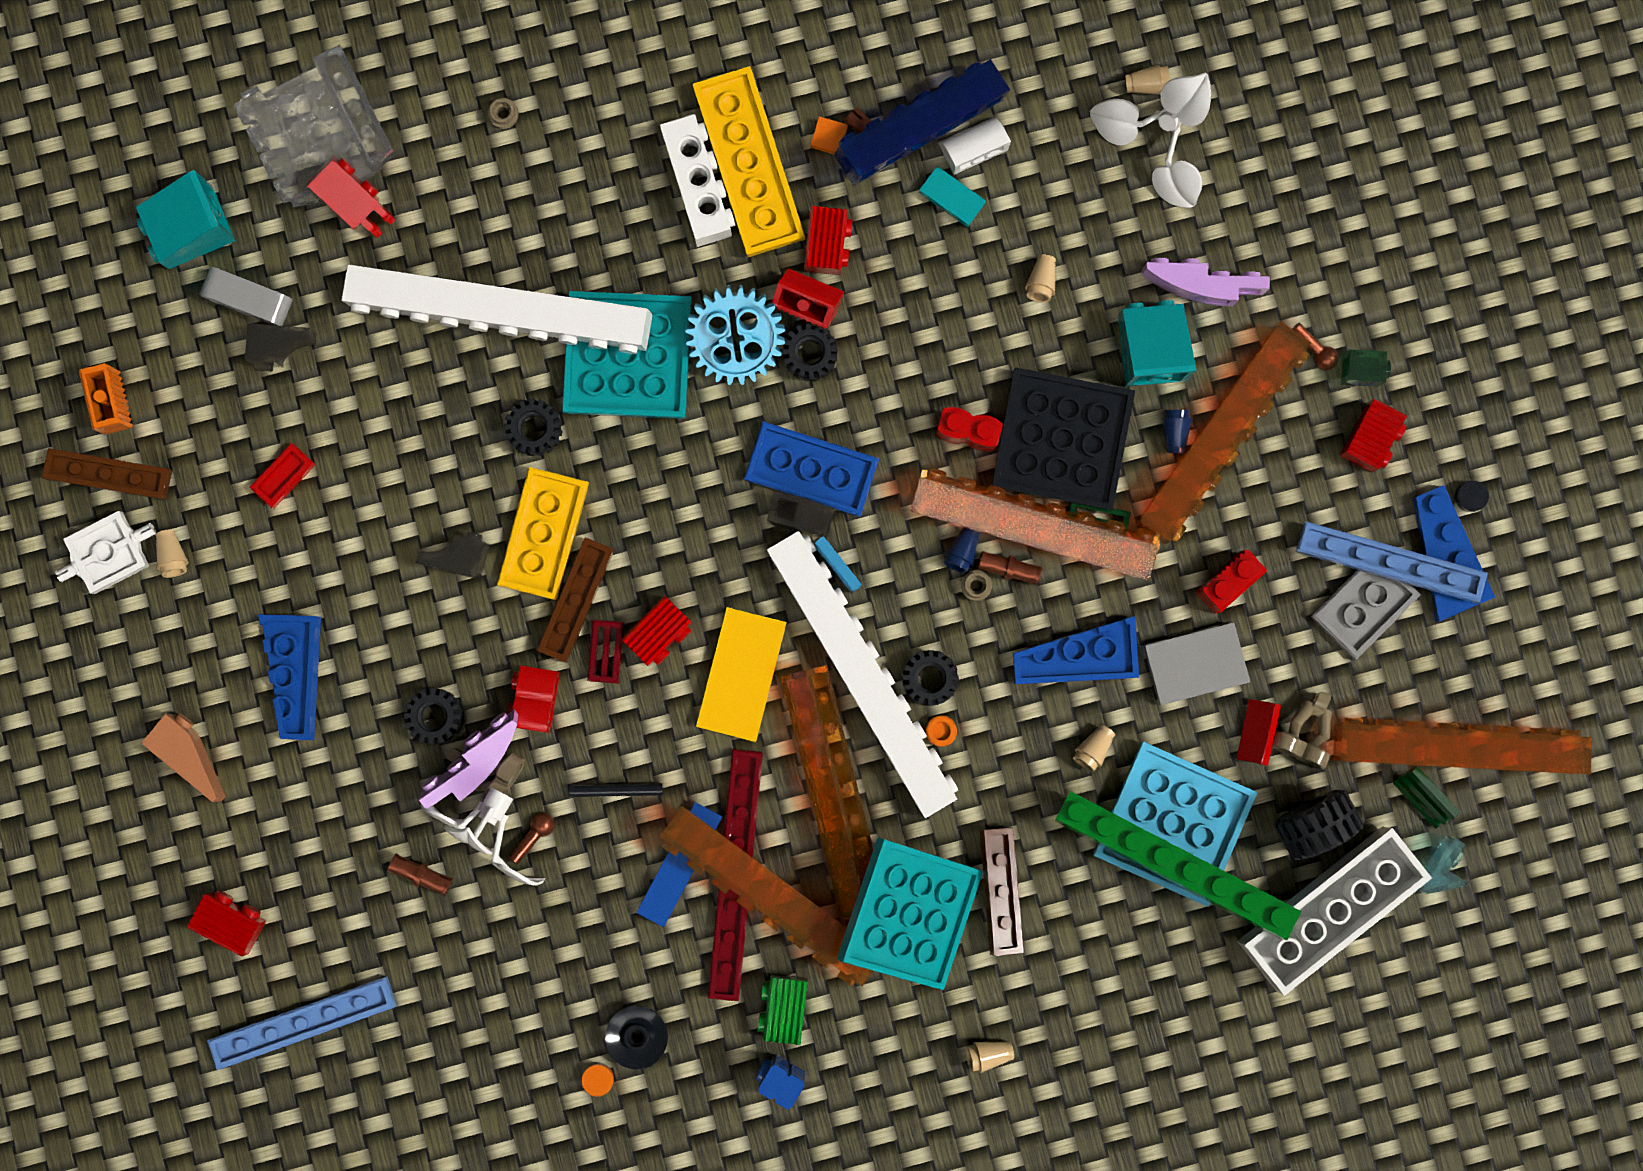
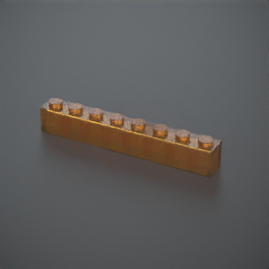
(1223, 433)
(1035, 524)
(1462, 748)
(830, 781)
(760, 890)

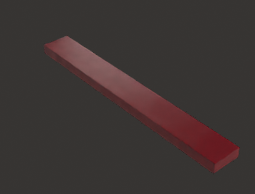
(730, 915)

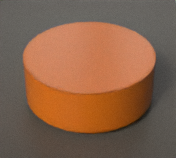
(941, 731)
(597, 1079)

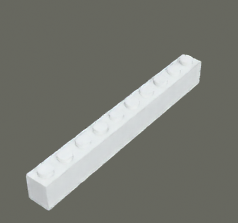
(497, 308)
(862, 675)

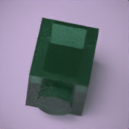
(1365, 368)

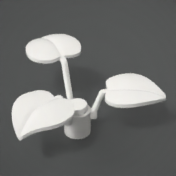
(1184, 102)
(492, 810)

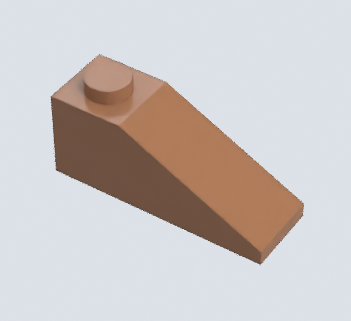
(184, 752)

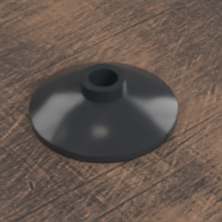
(634, 1053)

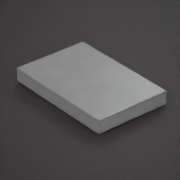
(1363, 610)
(1196, 664)

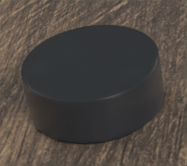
(1472, 496)

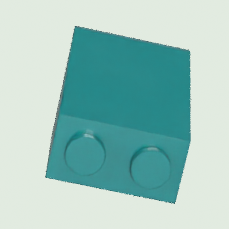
(184, 221)
(1155, 344)

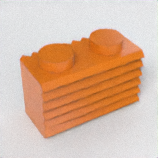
(105, 399)

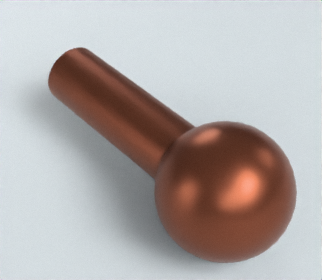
(1324, 356)
(541, 826)

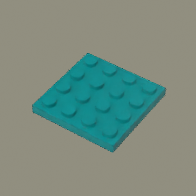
(633, 384)
(909, 914)

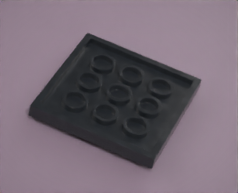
(1063, 439)

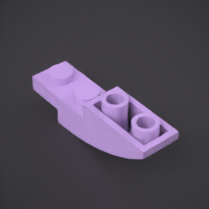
(1192, 281)
(481, 756)

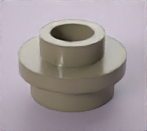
(499, 105)
(980, 576)

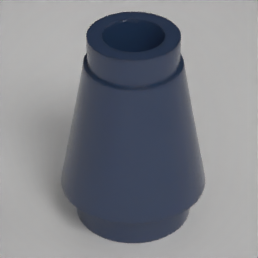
(1176, 430)
(962, 550)

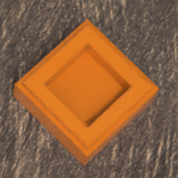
(828, 135)

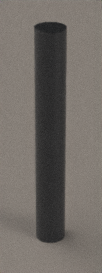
(607, 790)

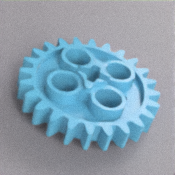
(762, 331)

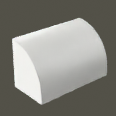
(975, 145)

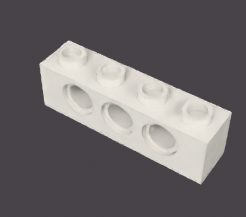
(678, 136)

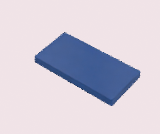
(811, 469)

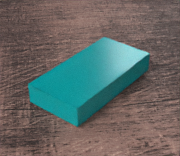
(952, 196)

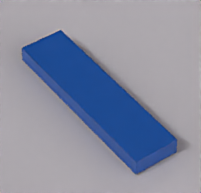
(673, 877)

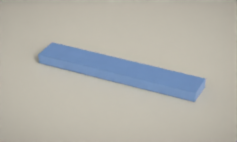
(1391, 562)
(302, 1023)

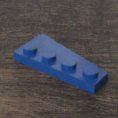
(1446, 540)
(1086, 656)
(293, 661)

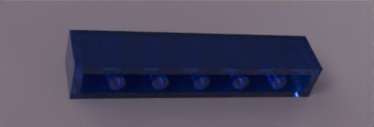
(921, 122)

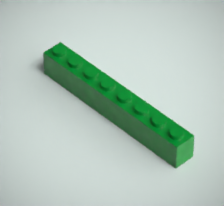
(1178, 866)

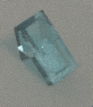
(1446, 856)

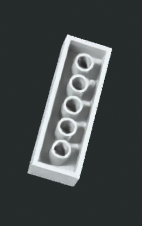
(1338, 909)

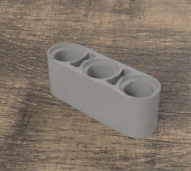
(245, 297)

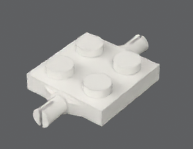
(106, 552)

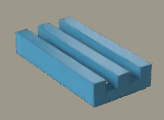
(837, 565)

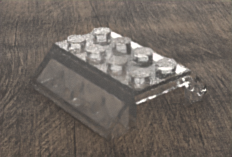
(310, 122)

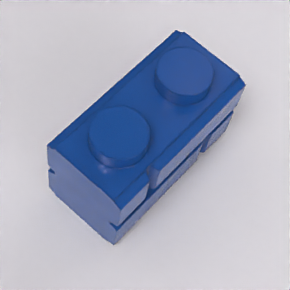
(780, 1081)

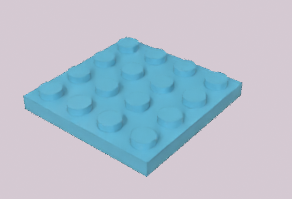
(1183, 807)

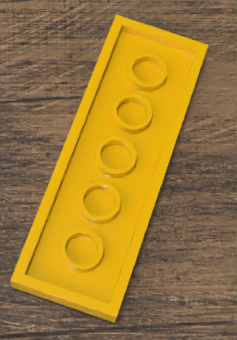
(748, 161)

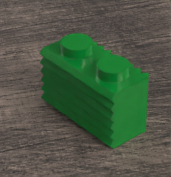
(784, 1009)

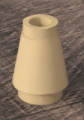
(1148, 80)
(1042, 279)
(170, 556)
(1094, 748)
(987, 1055)

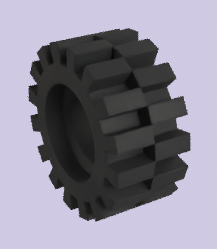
(806, 334)
(517, 418)
(949, 678)
(415, 716)

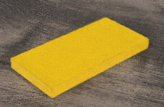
(543, 533)
(741, 674)

